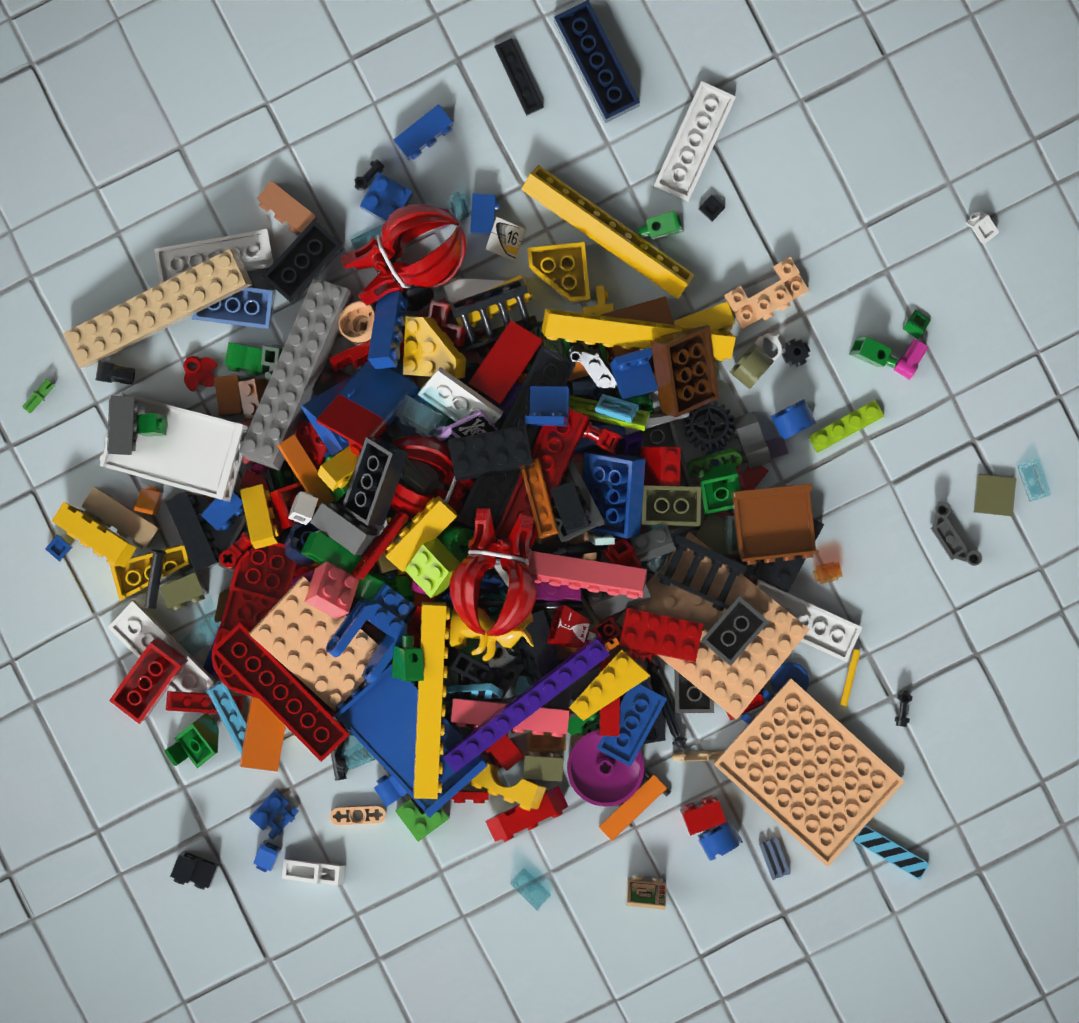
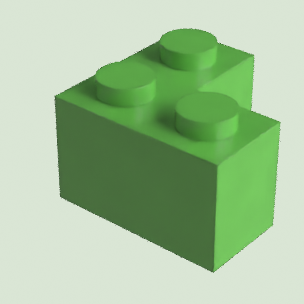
(417, 821)

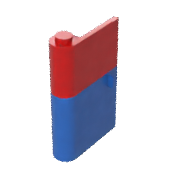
(367, 405)

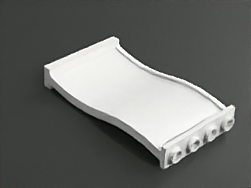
(194, 455)

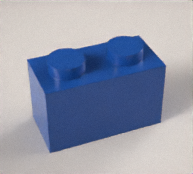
(483, 213)

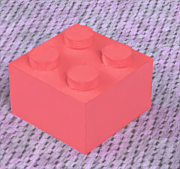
(332, 590)

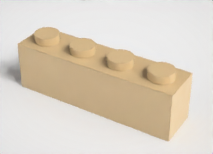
(120, 517)

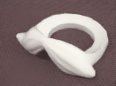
(774, 339)

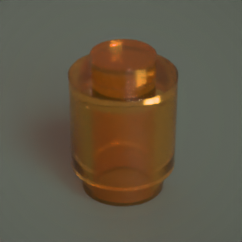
(827, 572)

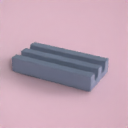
(780, 874)

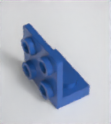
(634, 374)
(548, 406)

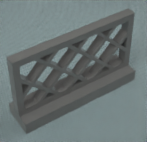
(596, 518)

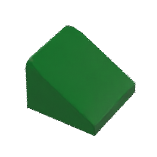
(916, 324)
(176, 754)

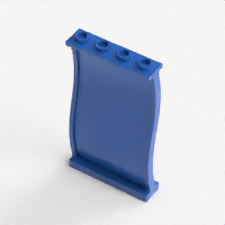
(385, 724)

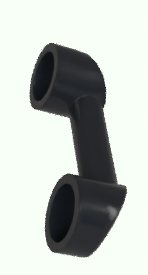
(339, 760)

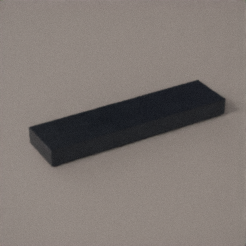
(518, 77)

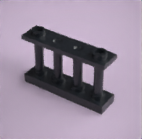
(485, 299)
(700, 553)

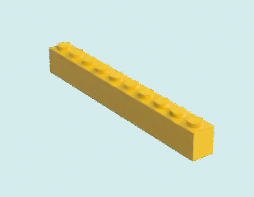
(607, 231)
(622, 332)
(430, 701)

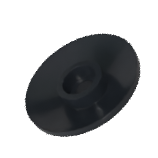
(418, 297)

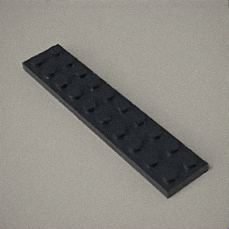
(496, 490)

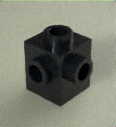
(789, 356)

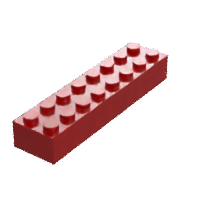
(281, 692)

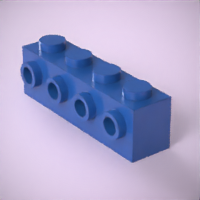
(387, 330)

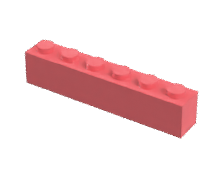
(587, 574)
(477, 711)

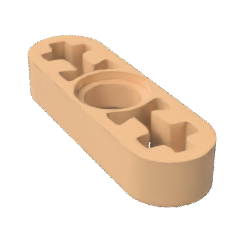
(352, 808)

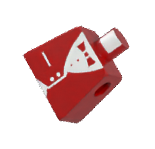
(569, 628)

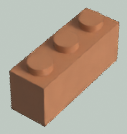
(285, 208)

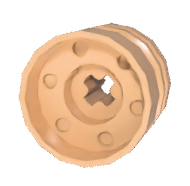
(357, 322)

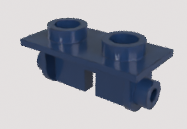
(492, 582)

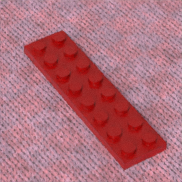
(554, 449)

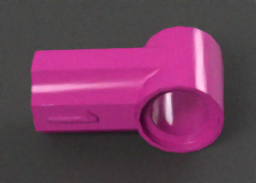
(909, 362)

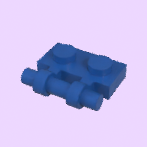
(269, 810)

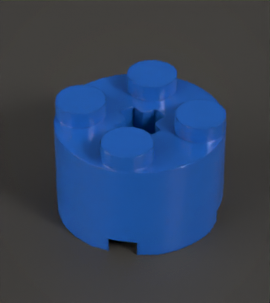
(793, 419)
(719, 840)

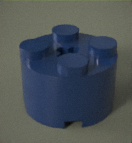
(296, 540)

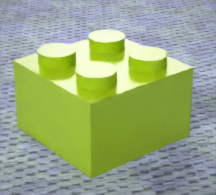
(432, 567)

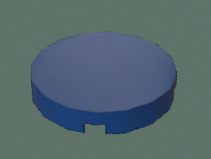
(790, 670)

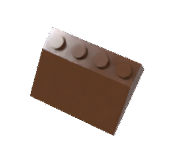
(684, 370)

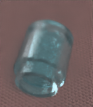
(458, 206)

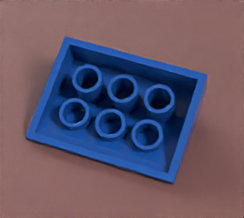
(316, 407)
(617, 490)

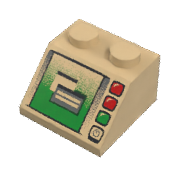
(646, 892)

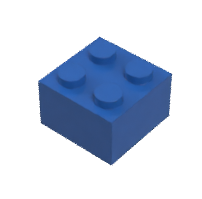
(385, 197)
(221, 512)

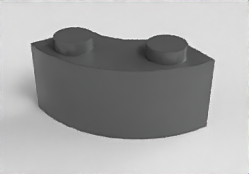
(751, 440)

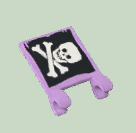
(471, 425)

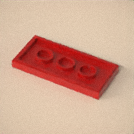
(505, 362)

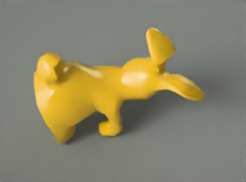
(460, 633)

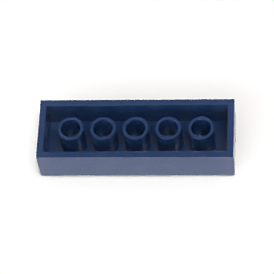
(596, 61)

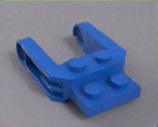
(386, 612)

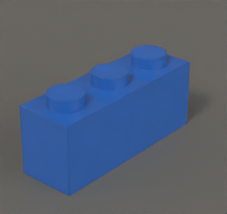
(424, 133)

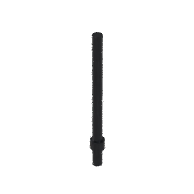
(486, 602)

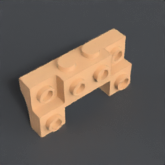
(770, 299)

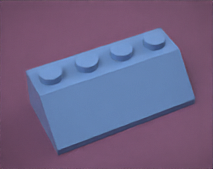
(246, 308)

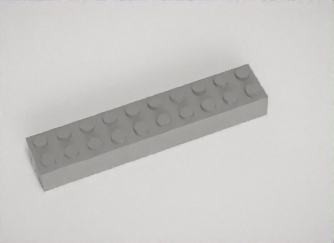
(296, 373)

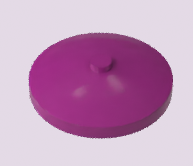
(599, 776)

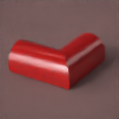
(440, 312)

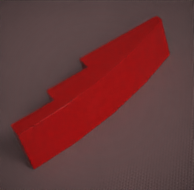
(356, 355)

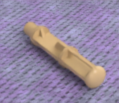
(707, 756)

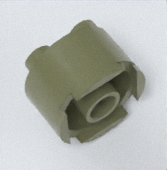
(751, 366)

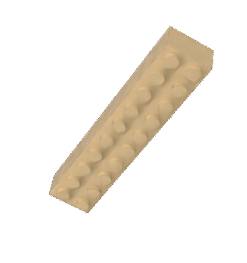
(158, 308)

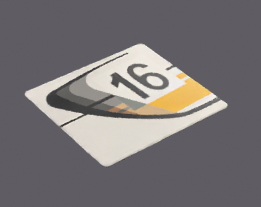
(505, 239)

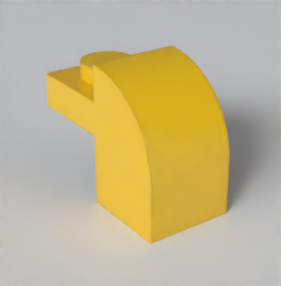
(601, 307)

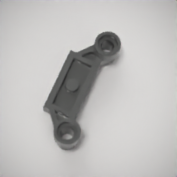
(950, 539)

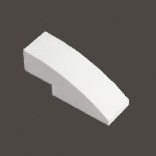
(313, 872)

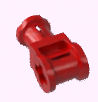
(605, 438)
(236, 550)

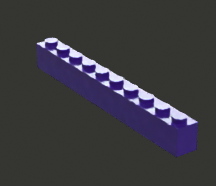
(526, 703)

